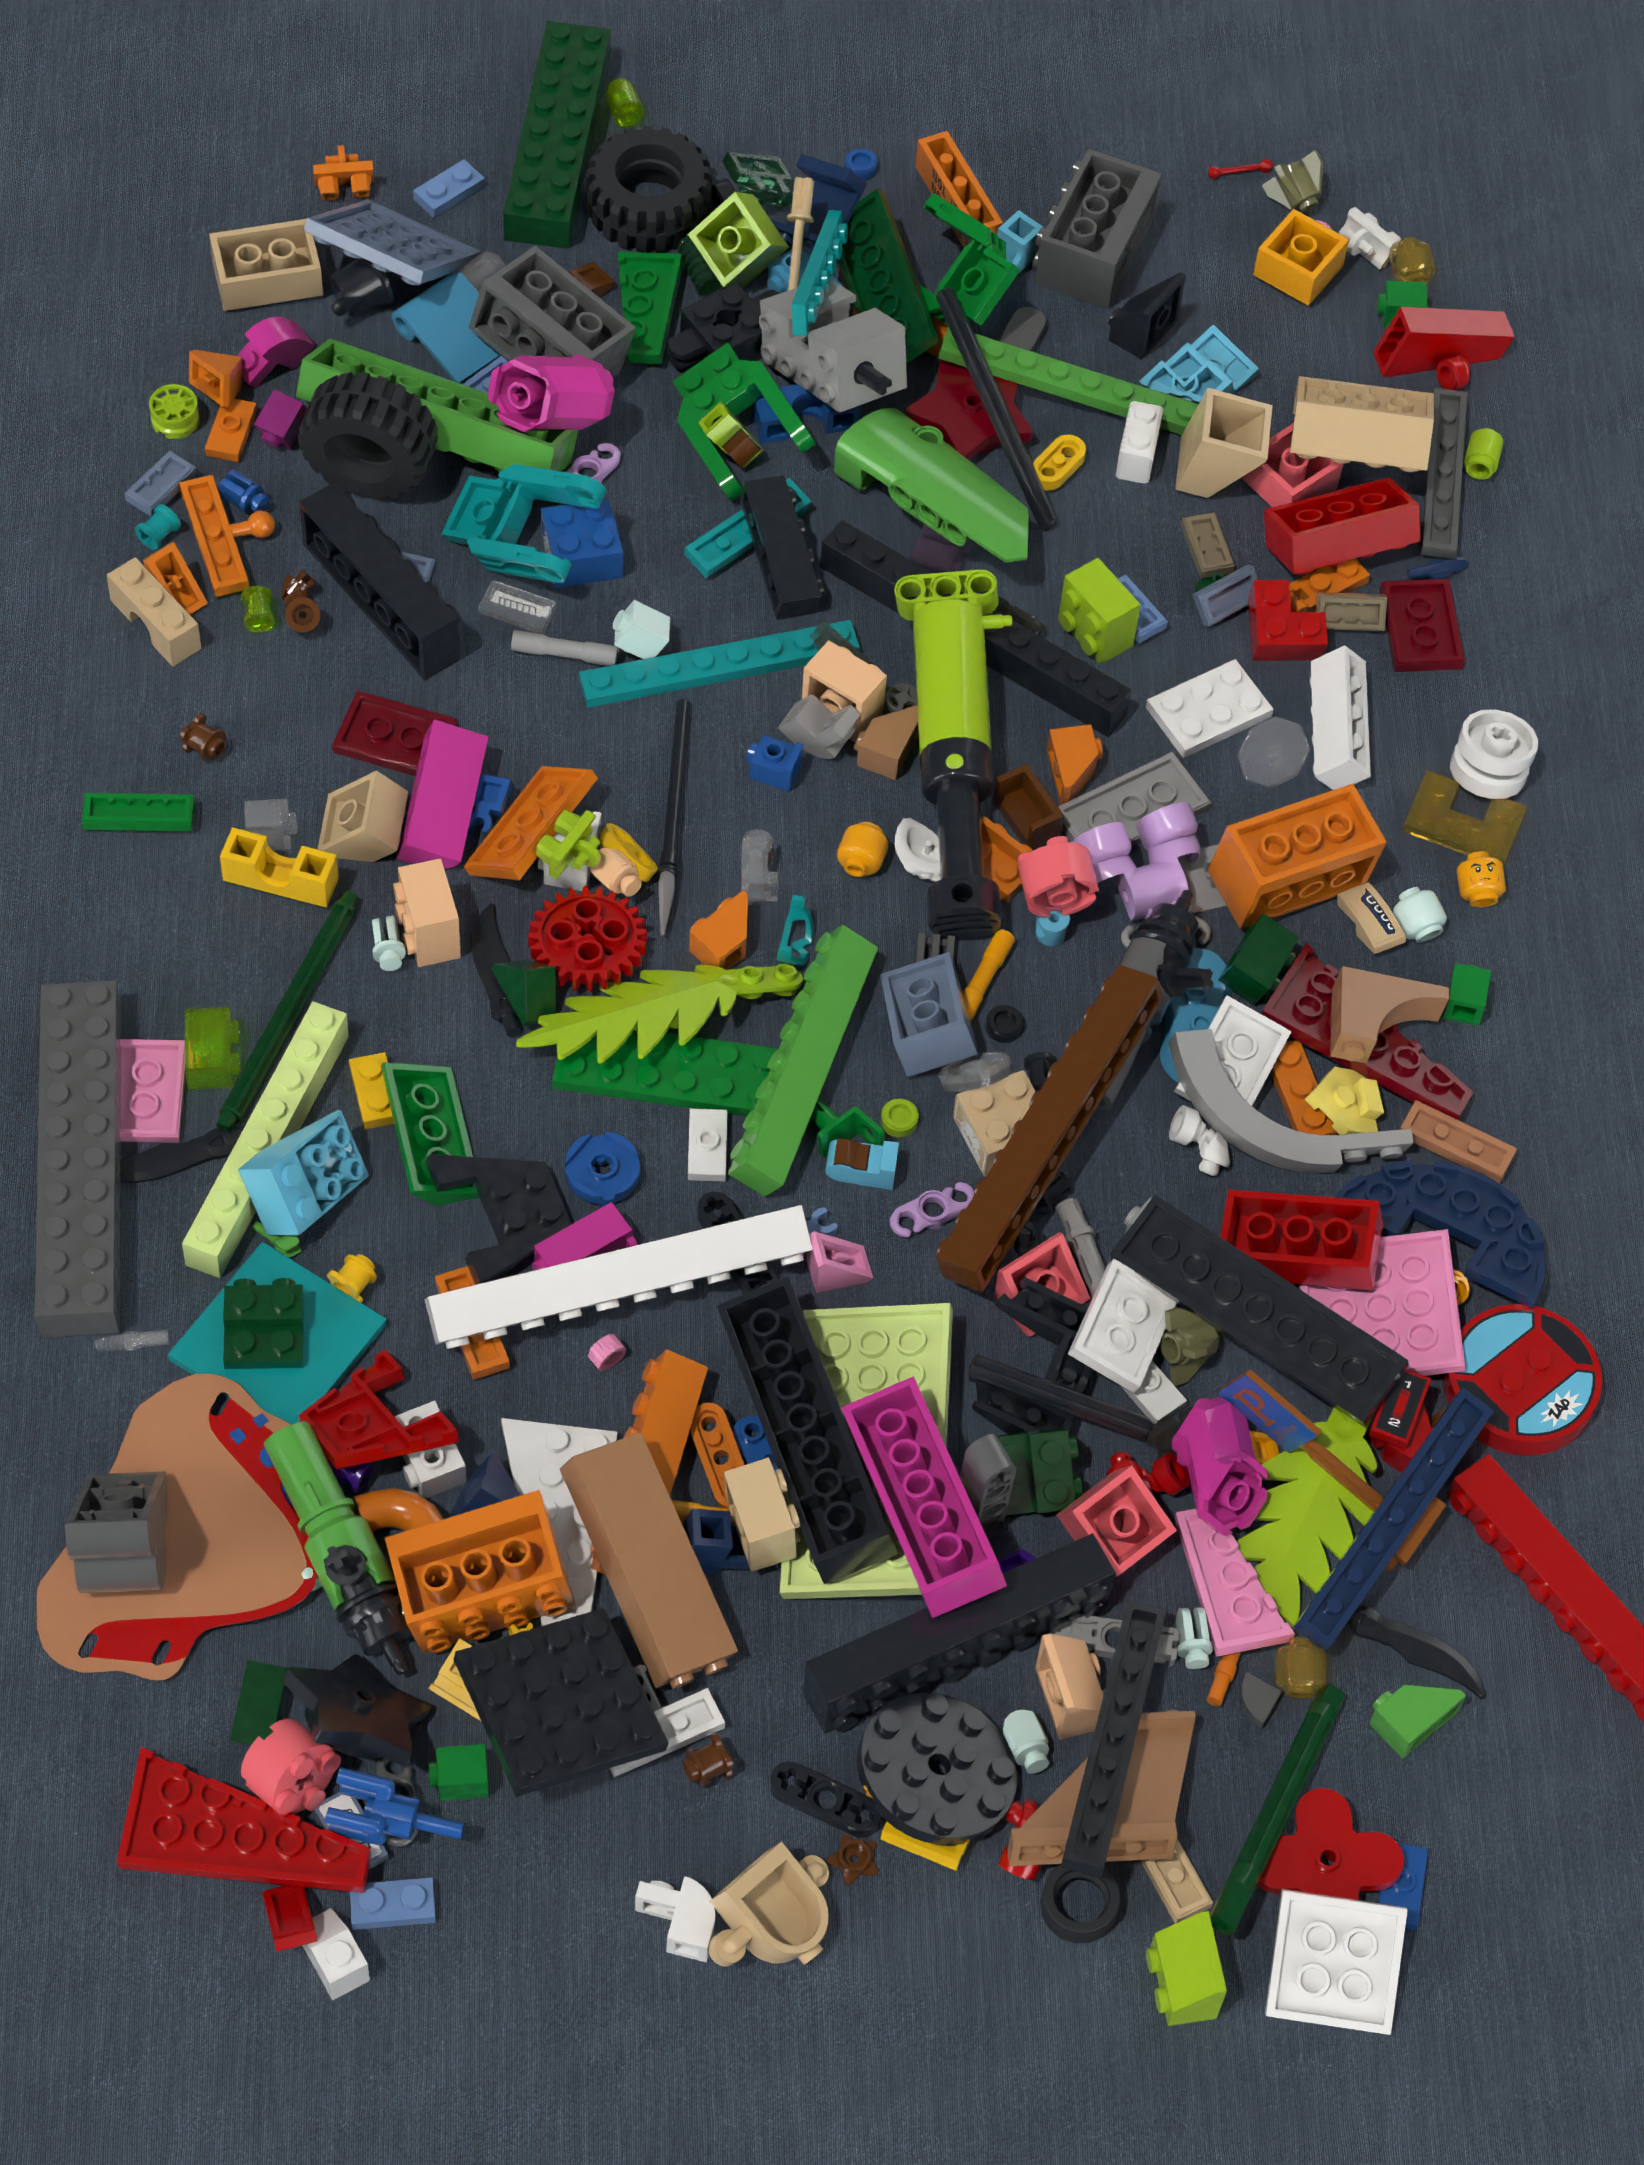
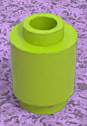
(1483, 453)

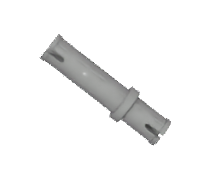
(1081, 1239)

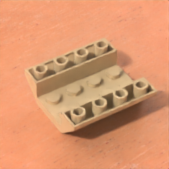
(1362, 424)

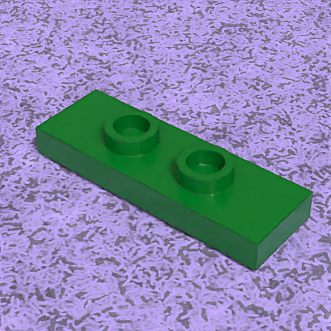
(138, 812)

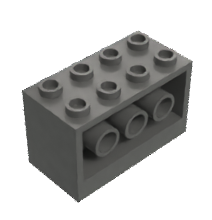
(1096, 228)
(546, 311)

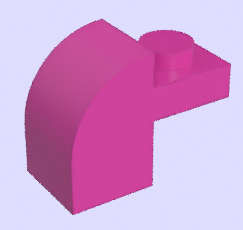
(271, 343)

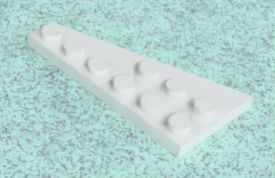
(534, 1458)

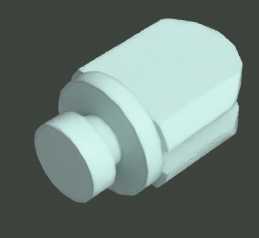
(391, 951)
(1193, 1637)
(1026, 1740)

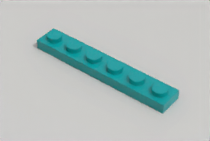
(818, 271)

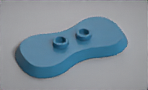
(1194, 1007)

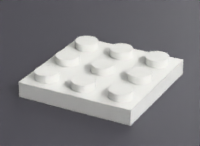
(1336, 1961)

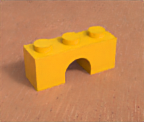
(253, 864)

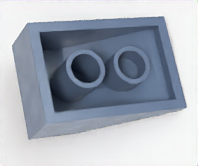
(928, 1014)

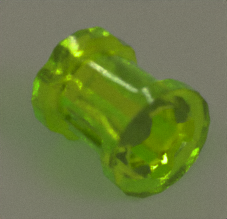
(258, 613)

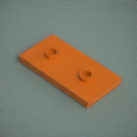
(513, 841)

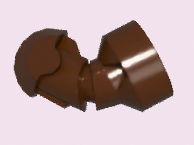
(301, 612)

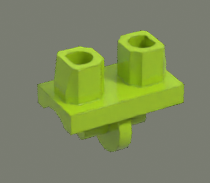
(575, 844)

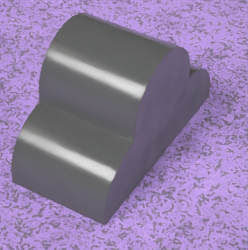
(119, 1532)

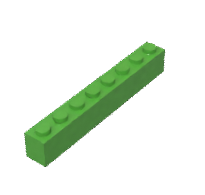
(802, 1060)

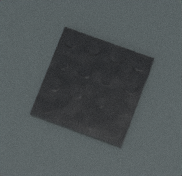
(560, 1702)

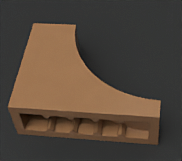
(1371, 1002)

